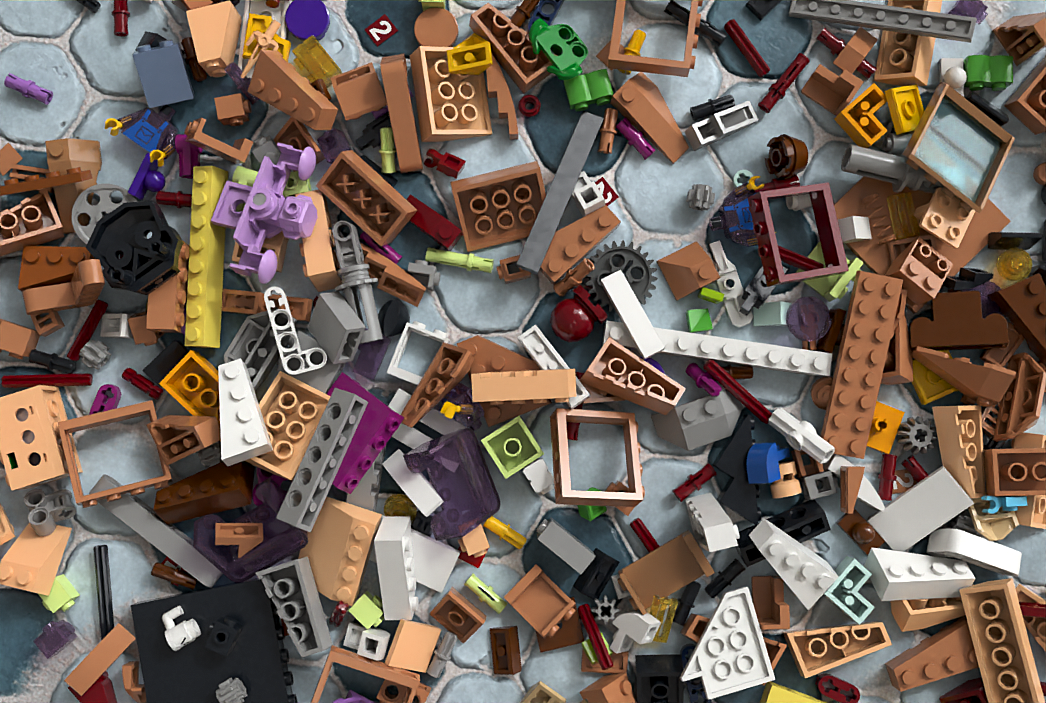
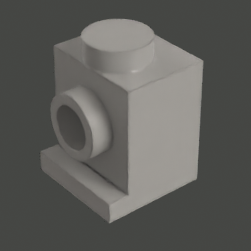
(809, 487)

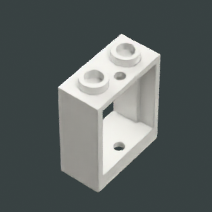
(418, 328)

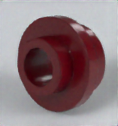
(529, 99)

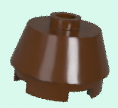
(786, 156)

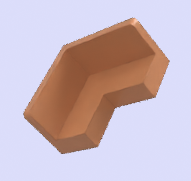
(831, 90)
(769, 602)

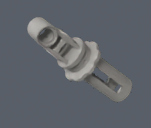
(885, 168)
(356, 275)

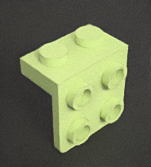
(832, 286)

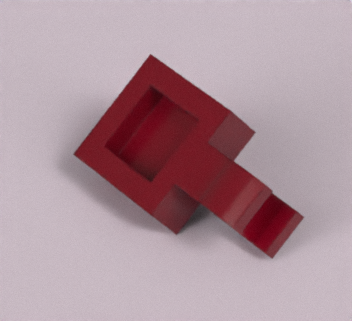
(446, 163)

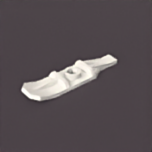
(732, 296)

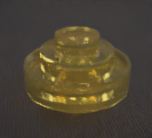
(1014, 264)
(400, 506)

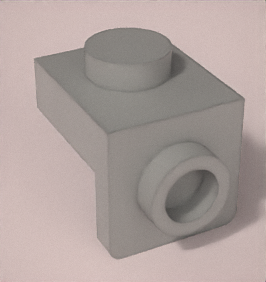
(263, 147)
(422, 268)

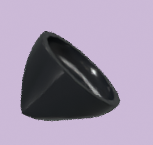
(393, 318)

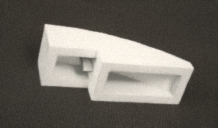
(413, 484)
(866, 493)

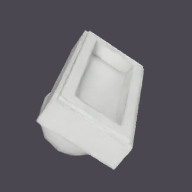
(952, 73)

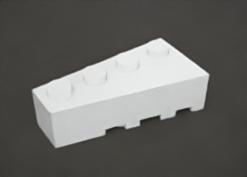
(240, 415)
(797, 565)
(396, 568)
(916, 576)

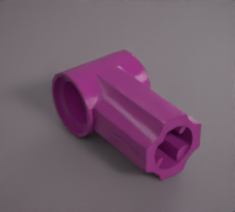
(188, 156)

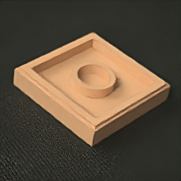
(413, 645)

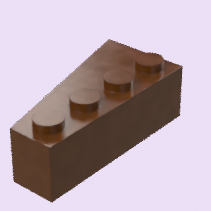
(1026, 308)
(206, 492)

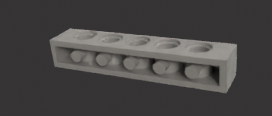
(322, 459)

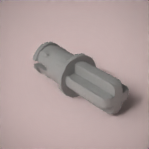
(442, 654)

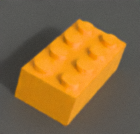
(195, 385)

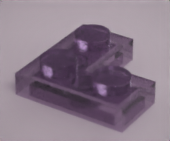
(371, 357)

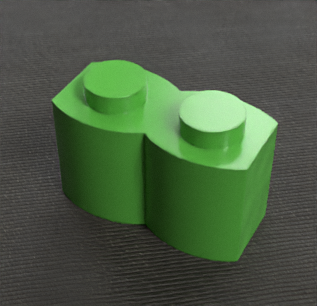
(988, 72)
(588, 90)

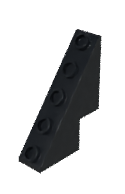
(732, 461)

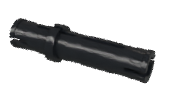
(705, 29)

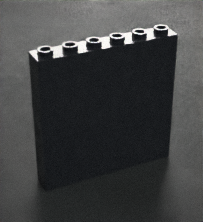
(195, 671)

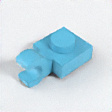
(1009, 503)

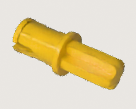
(634, 46)
(505, 532)

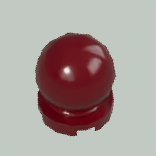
(575, 317)

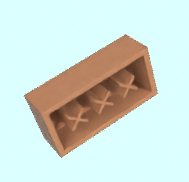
(366, 197)

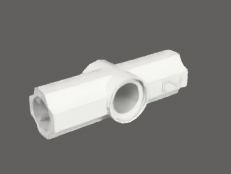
(801, 435)

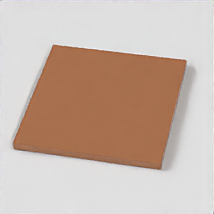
(877, 256)

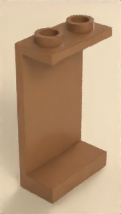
(664, 571)

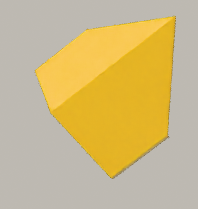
(470, 56)

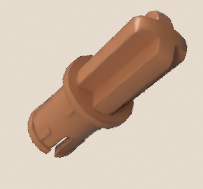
(608, 131)

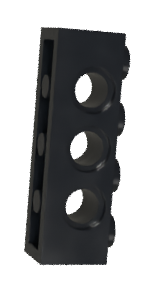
(798, 522)

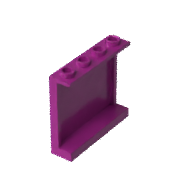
(370, 437)

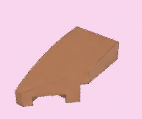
(130, 675)

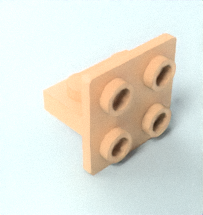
(944, 218)

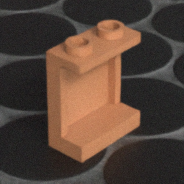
(235, 154)
(540, 602)

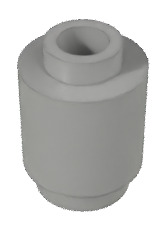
(896, 144)

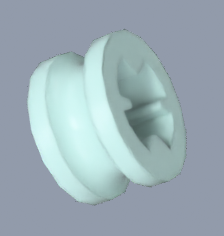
(745, 173)

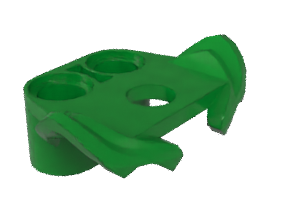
(563, 43)

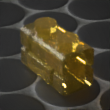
(315, 61)

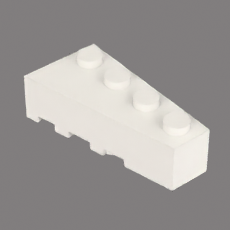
(710, 523)

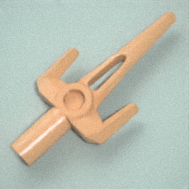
(264, 41)

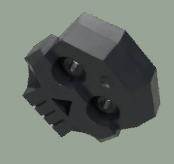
(127, 232)

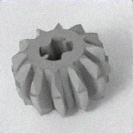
(922, 441)

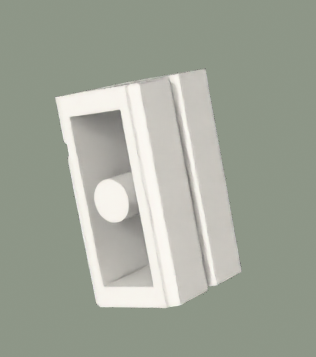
(539, 476)

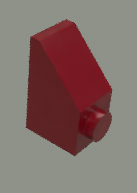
(968, 692)

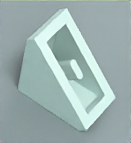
(771, 314)

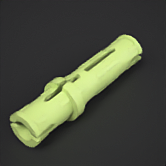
(466, 261)

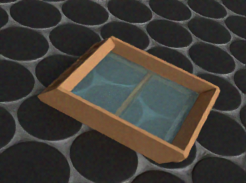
(958, 148)

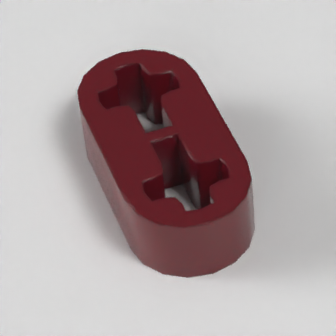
(835, 693)

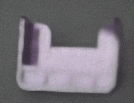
(460, 479)
(278, 537)

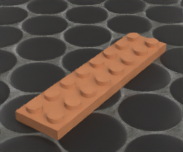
(860, 363)

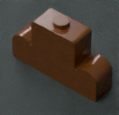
(958, 324)

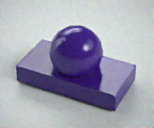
(147, 179)

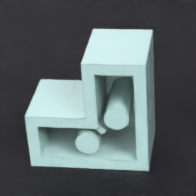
(844, 590)

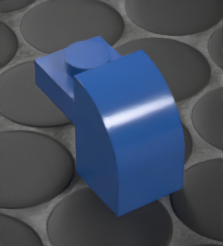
(763, 462)

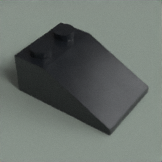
(659, 678)

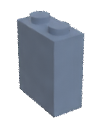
(163, 73)

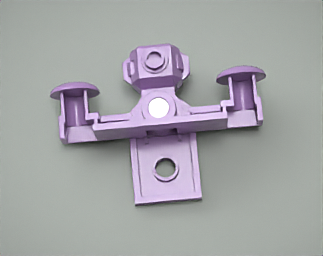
(267, 210)

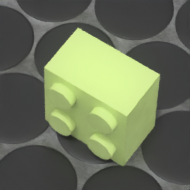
(512, 447)

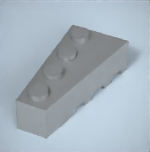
(367, 491)
(299, 604)

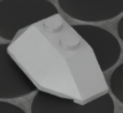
(257, 345)
(699, 421)

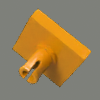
(884, 427)

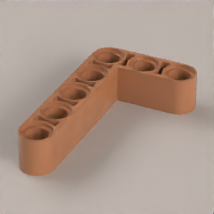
(401, 114)
(81, 292)

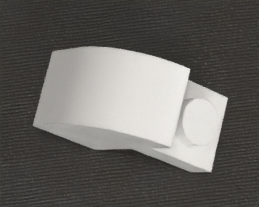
(587, 195)
(633, 627)
(369, 643)

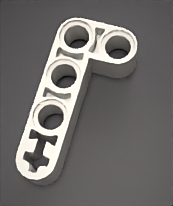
(289, 329)
(974, 550)

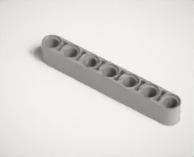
(152, 528)

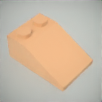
(34, 560)

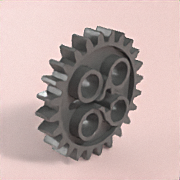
(604, 266)

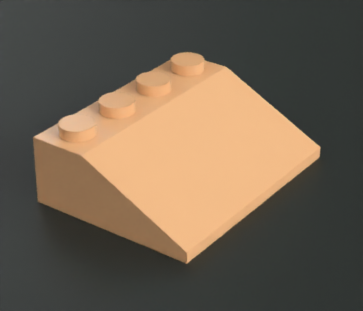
(446, 102)
(291, 417)
(341, 548)

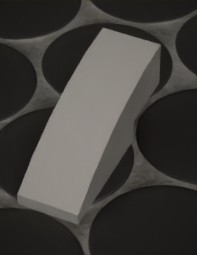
(721, 125)

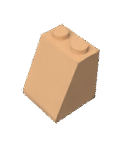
(215, 36)

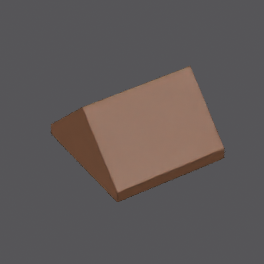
(296, 135)
(458, 615)

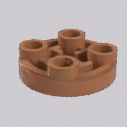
(436, 28)

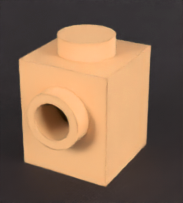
(474, 542)

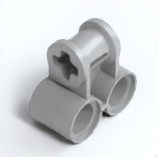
(48, 509)

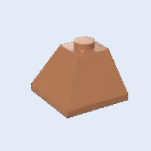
(688, 270)

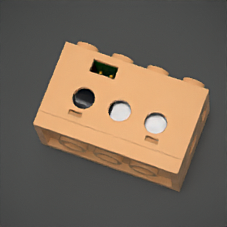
(31, 437)

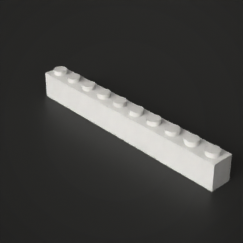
(730, 351)

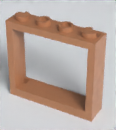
(648, 64)
(100, 419)
(561, 467)
(368, 666)

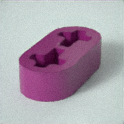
(101, 398)

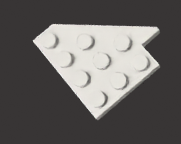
(731, 648)

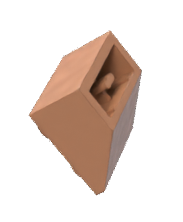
(359, 91)
(921, 271)

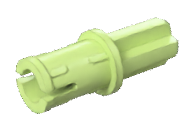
(387, 150)

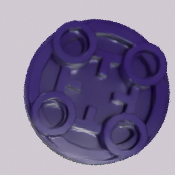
(307, 19)

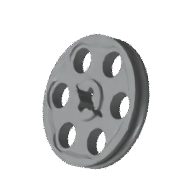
(96, 212)

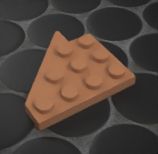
(496, 358)

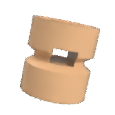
(790, 485)

